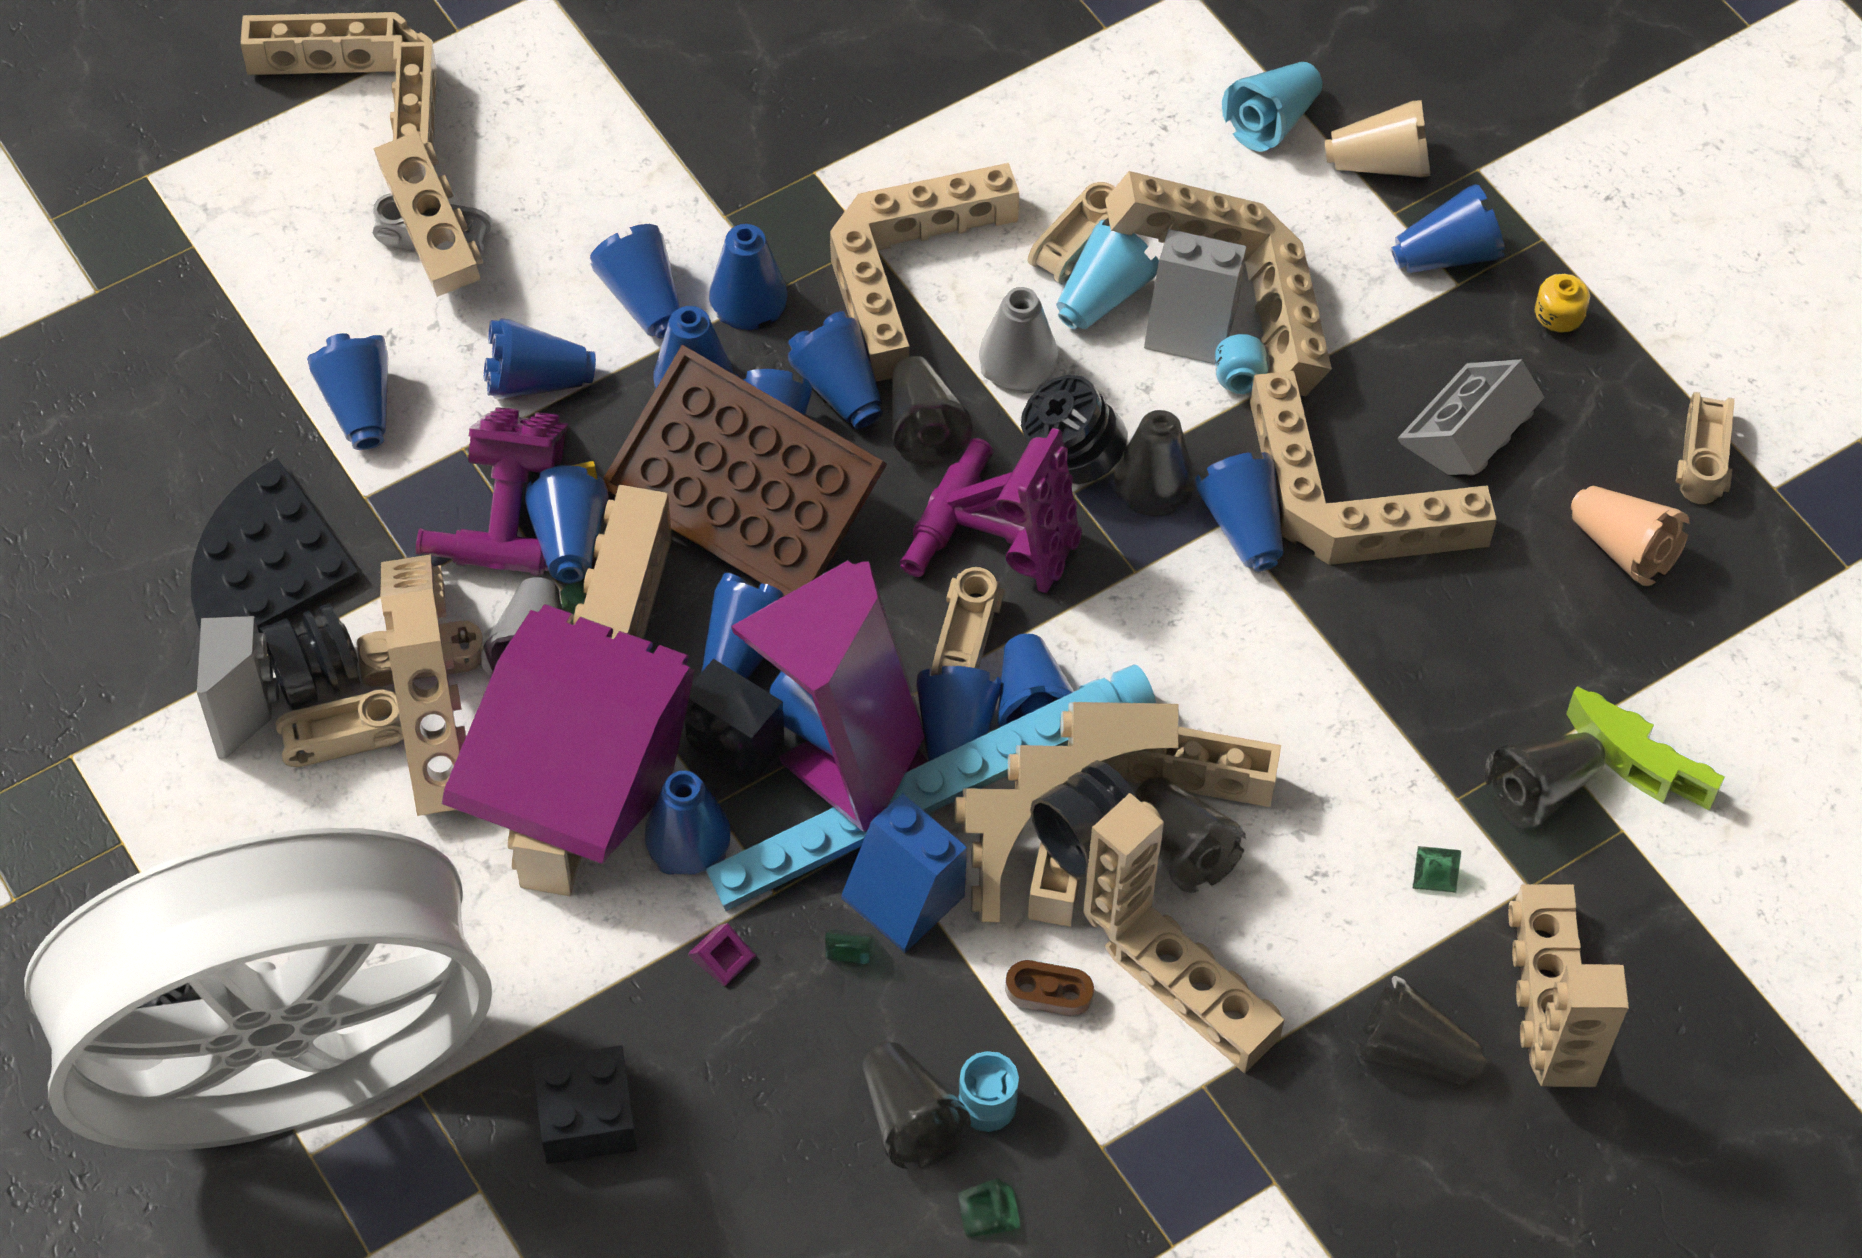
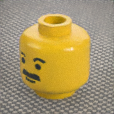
(1562, 303)

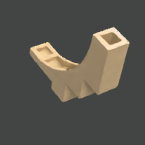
(1093, 734)

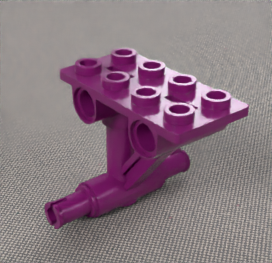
(513, 449)
(1026, 507)

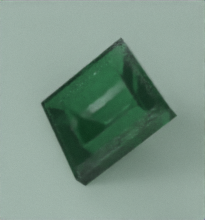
(1436, 869)

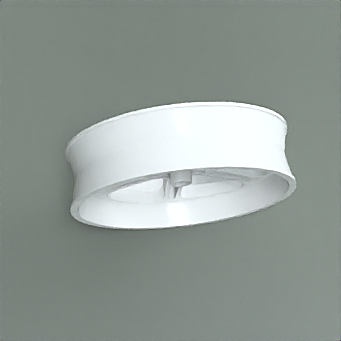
(264, 1040)

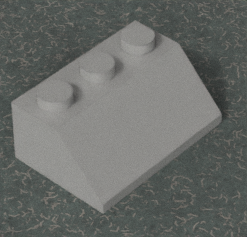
(1473, 416)
(234, 681)

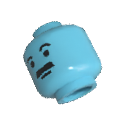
(1238, 361)

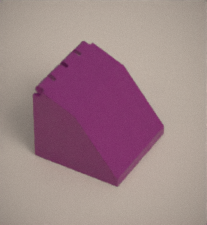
(844, 653)
(573, 734)

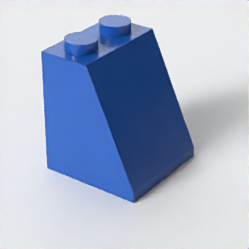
(906, 873)

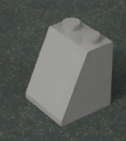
(1194, 295)

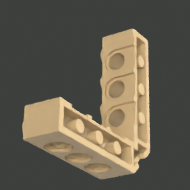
(351, 45)
(902, 215)
(1272, 261)
(1357, 527)
(411, 609)
(1201, 765)
(1120, 901)
(1580, 1003)

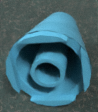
(1270, 104)
(1104, 276)

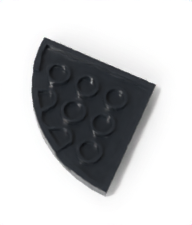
(266, 553)

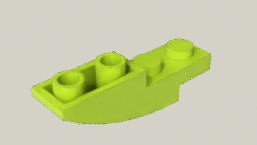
(1636, 758)

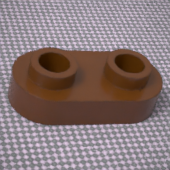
(1050, 986)

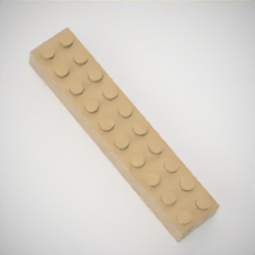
(620, 597)

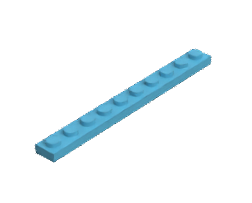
(928, 786)

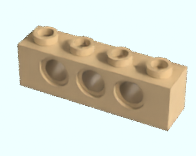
(445, 268)

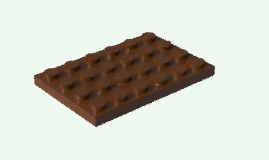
(745, 473)

